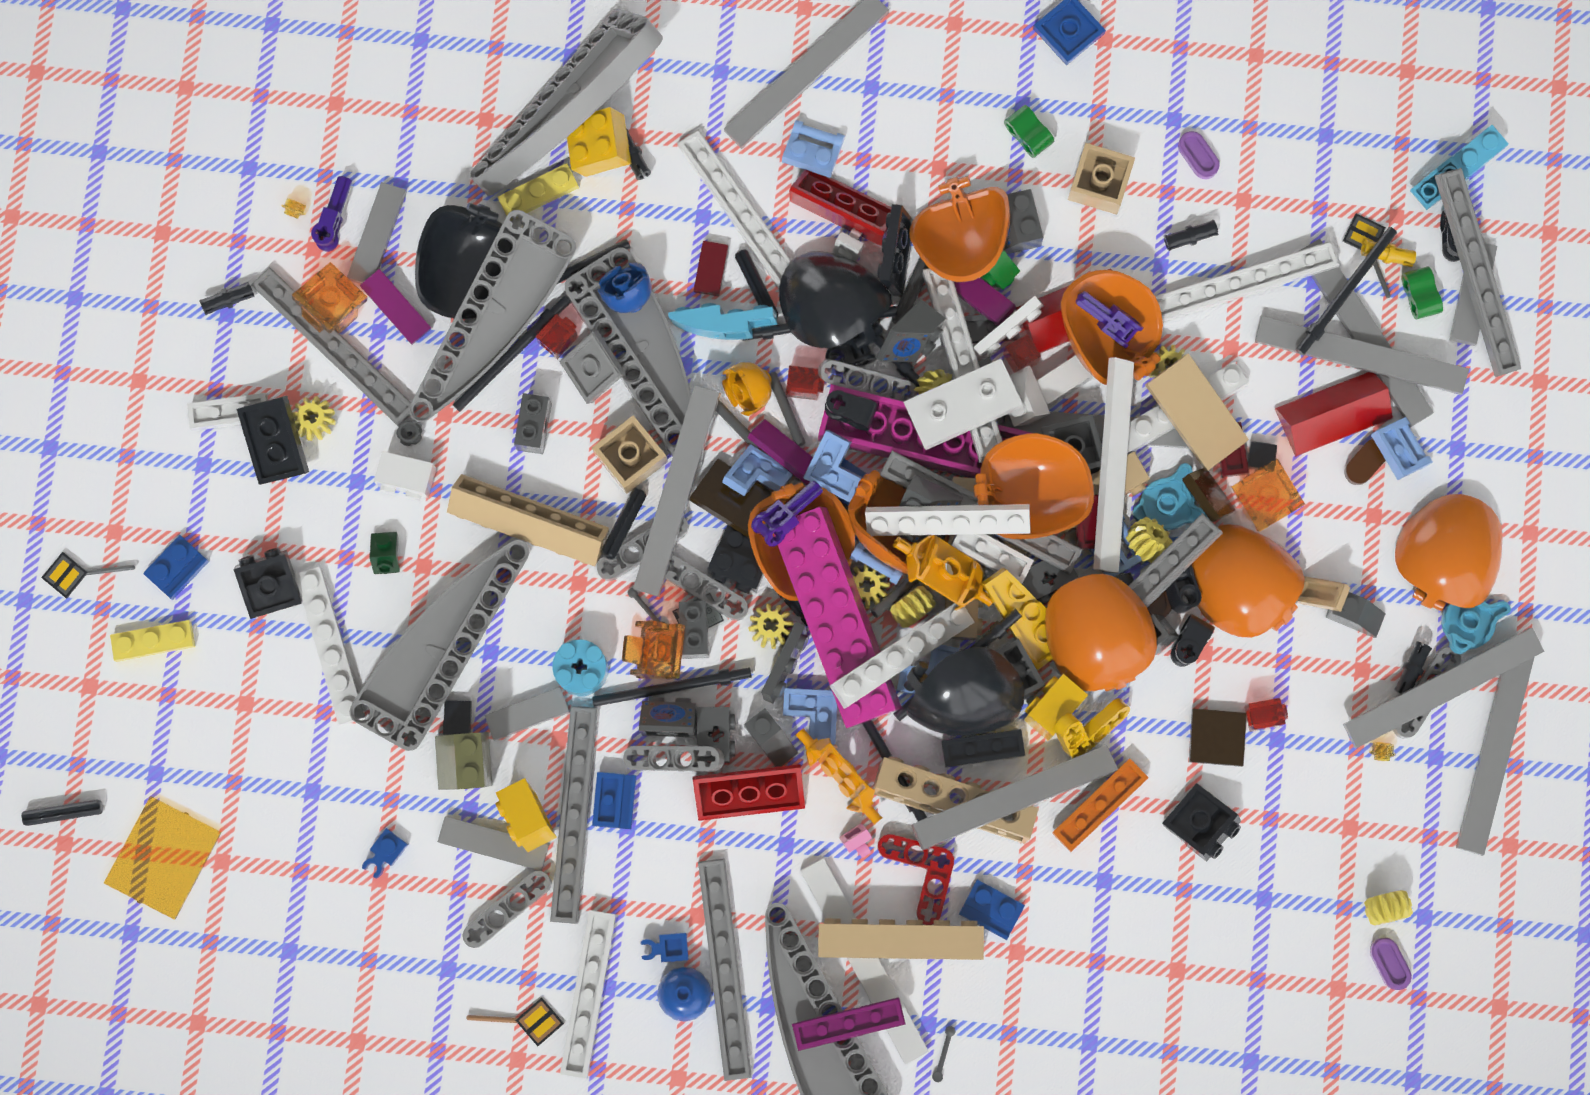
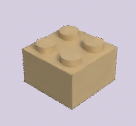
(1101, 178)
(629, 454)

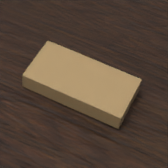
(1324, 594)

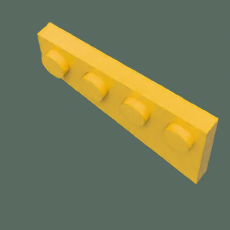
(1009, 594)

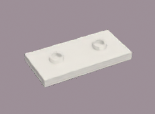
(963, 404)

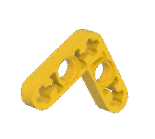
(1080, 740)

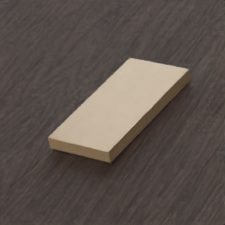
(1196, 412)

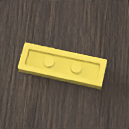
(539, 191)
(152, 640)

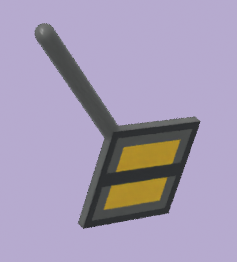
(1361, 229)
(66, 574)

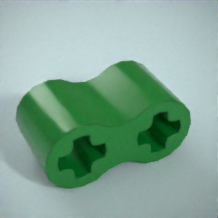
(1029, 131)
(1422, 292)

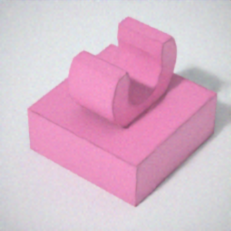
(857, 839)

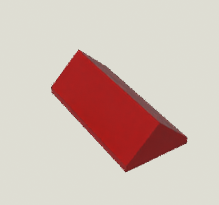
(841, 205)
(1048, 328)
(1335, 412)
(749, 792)

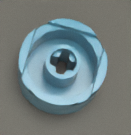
(569, 656)

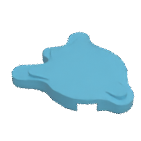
(1169, 501)
(1471, 626)

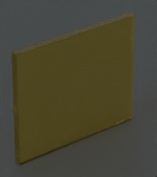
(162, 857)

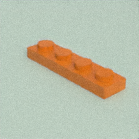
(1100, 805)

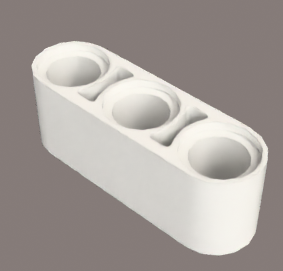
(1063, 380)

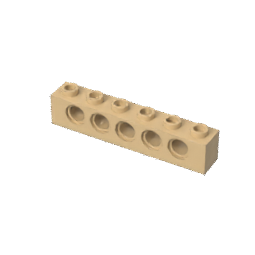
(888, 787)

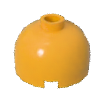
(747, 386)

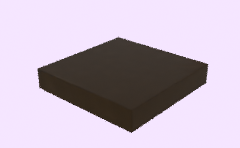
(1208, 494)
(1217, 737)

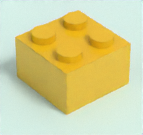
(599, 143)
(1060, 698)
(526, 816)

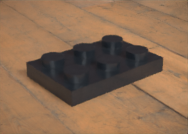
(896, 250)
(273, 440)

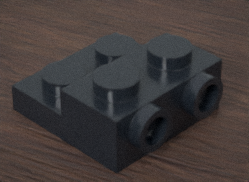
(735, 562)
(267, 583)
(1203, 823)

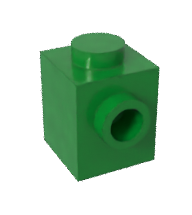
(1002, 273)

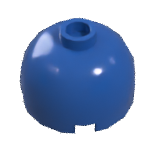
(626, 288)
(684, 994)

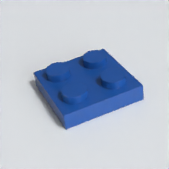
(1069, 30)

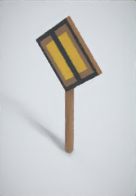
(537, 1022)

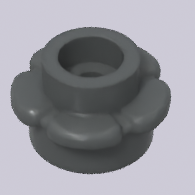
(408, 426)

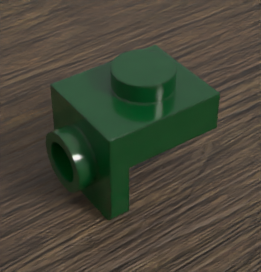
(384, 552)

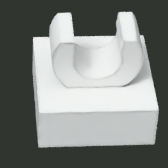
(849, 245)

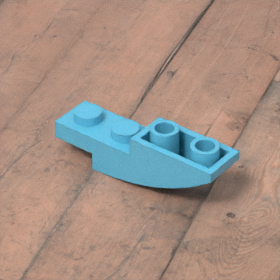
(1470, 159)
(713, 323)

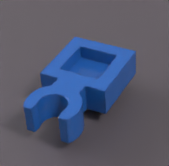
(386, 850)
(671, 948)

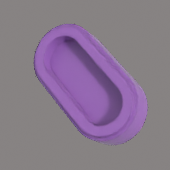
(1198, 155)
(1390, 964)

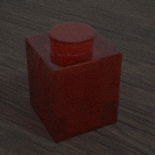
(557, 336)
(1021, 353)
(804, 383)
(1266, 714)

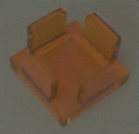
(329, 300)
(1267, 495)
(655, 651)

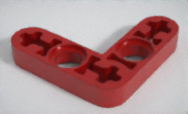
(933, 872)

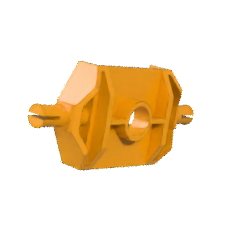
(927, 564)
(843, 772)

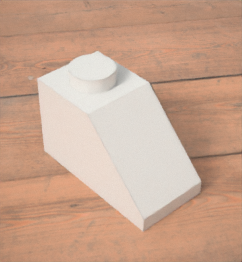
(1031, 396)

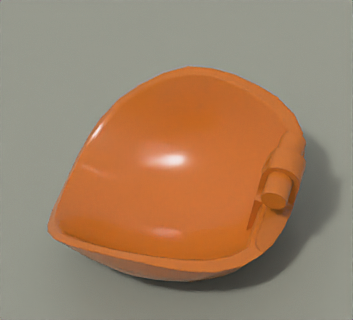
(964, 233)
(1093, 345)
(1037, 473)
(878, 492)
(1451, 552)
(770, 558)
(1247, 582)
(1099, 632)

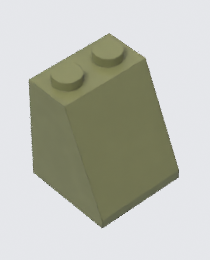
(463, 761)

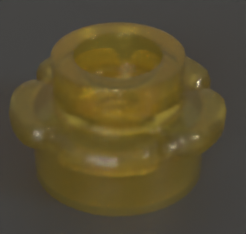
(294, 208)
(1382, 751)

